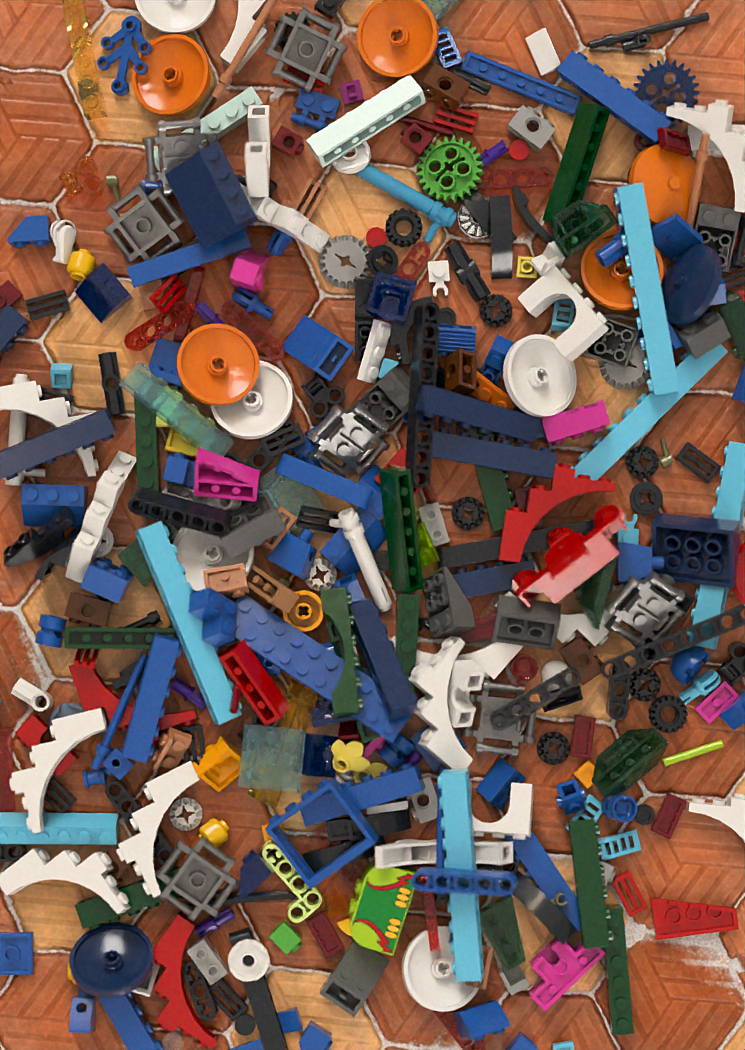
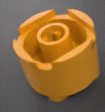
(315, 616)

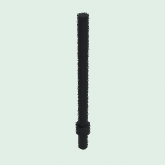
(610, 39)

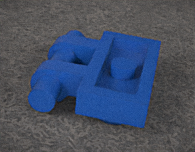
(316, 104)

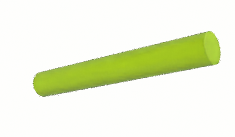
(693, 752)

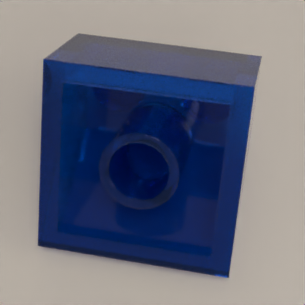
(103, 293)
(253, 872)

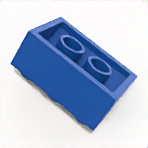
(42, 501)
(339, 549)

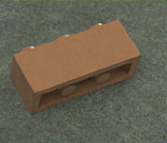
(271, 589)

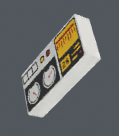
(394, 805)

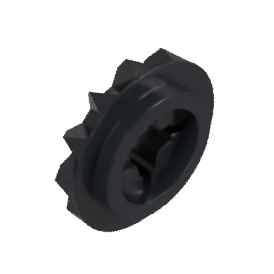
(388, 255)
(500, 319)
(637, 470)
(656, 498)
(466, 523)
(654, 685)
(543, 746)

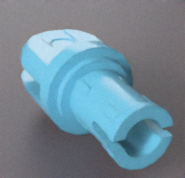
(701, 686)

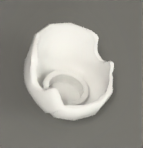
(553, 668)

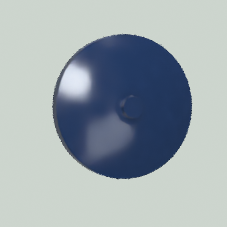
(691, 284)
(111, 960)

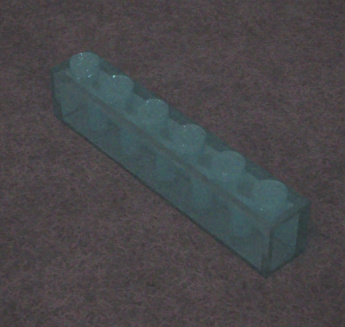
(175, 411)

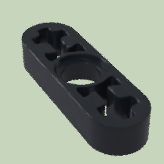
(208, 994)

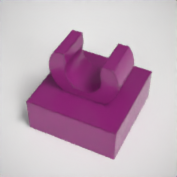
(351, 92)

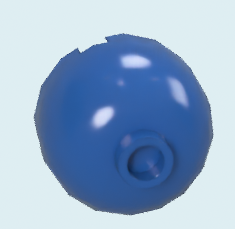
(687, 663)

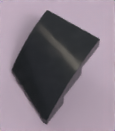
(59, 556)

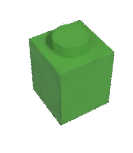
(286, 937)

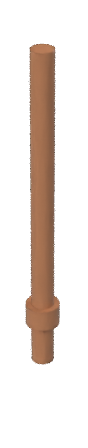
(226, 78)
(701, 156)

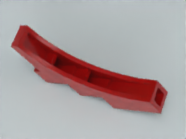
(564, 485)
(96, 694)
(170, 984)

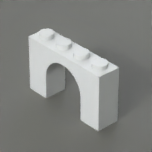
(258, 151)
(587, 324)
(516, 821)

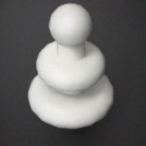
(344, 777)

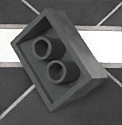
(252, 526)
(525, 625)

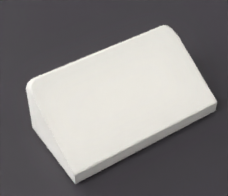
(543, 52)

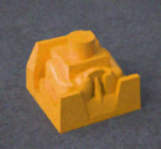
(219, 764)

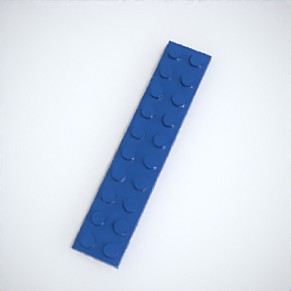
(309, 663)

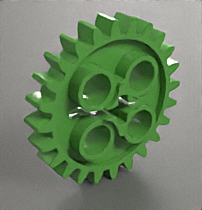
(461, 182)

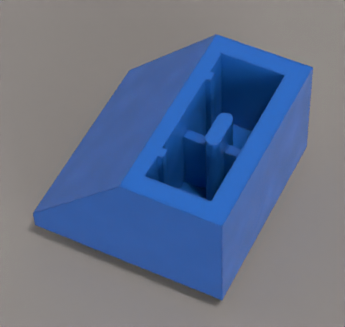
(107, 579)
(481, 1020)

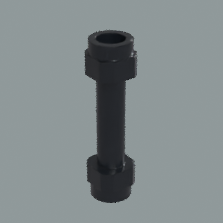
(738, 259)
(152, 618)

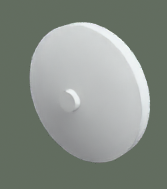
(175, 15)
(539, 376)
(262, 409)
(202, 552)
(430, 974)

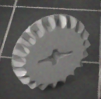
(331, 265)
(629, 377)

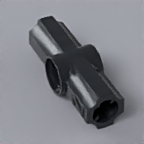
(467, 271)
(110, 370)

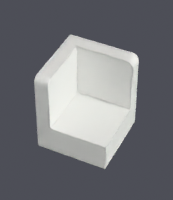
(549, 258)

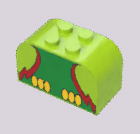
(380, 906)

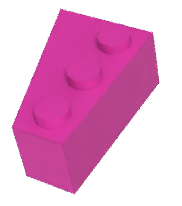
(249, 270)
(575, 423)
(224, 478)

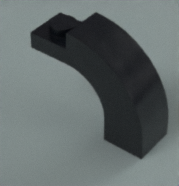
(399, 332)

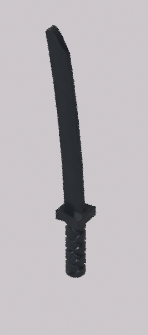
(260, 896)

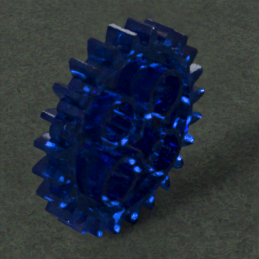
(656, 76)

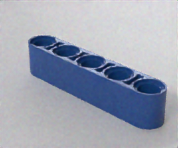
(324, 481)
(454, 885)

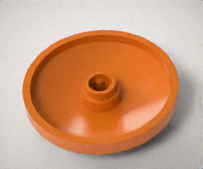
(397, 36)
(175, 76)
(666, 182)
(611, 284)
(217, 364)

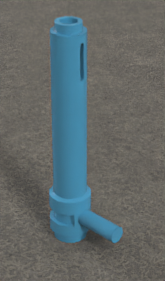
(433, 209)

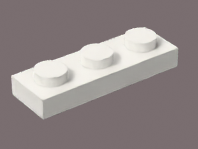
(374, 351)

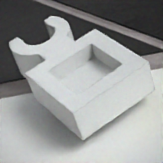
(439, 273)

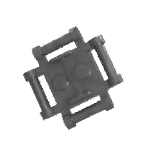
(305, 49)
(174, 148)
(144, 224)
(349, 439)
(645, 609)
(488, 705)
(197, 878)

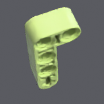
(288, 877)

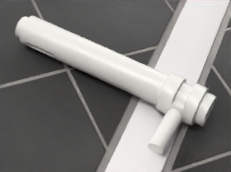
(17, 434)
(354, 532)

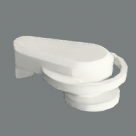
(63, 239)

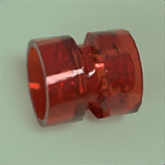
(523, 667)

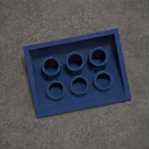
(211, 195)
(697, 548)

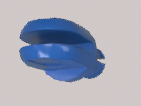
(278, 242)
(252, 302)
(304, 450)

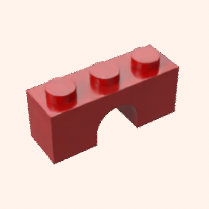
(32, 734)

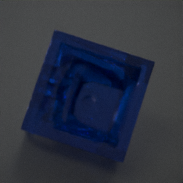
(390, 297)
(323, 714)
(318, 755)

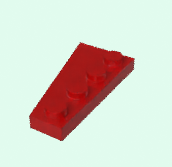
(684, 918)

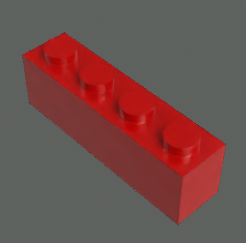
(254, 682)

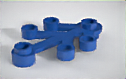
(126, 52)

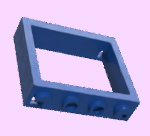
(292, 853)

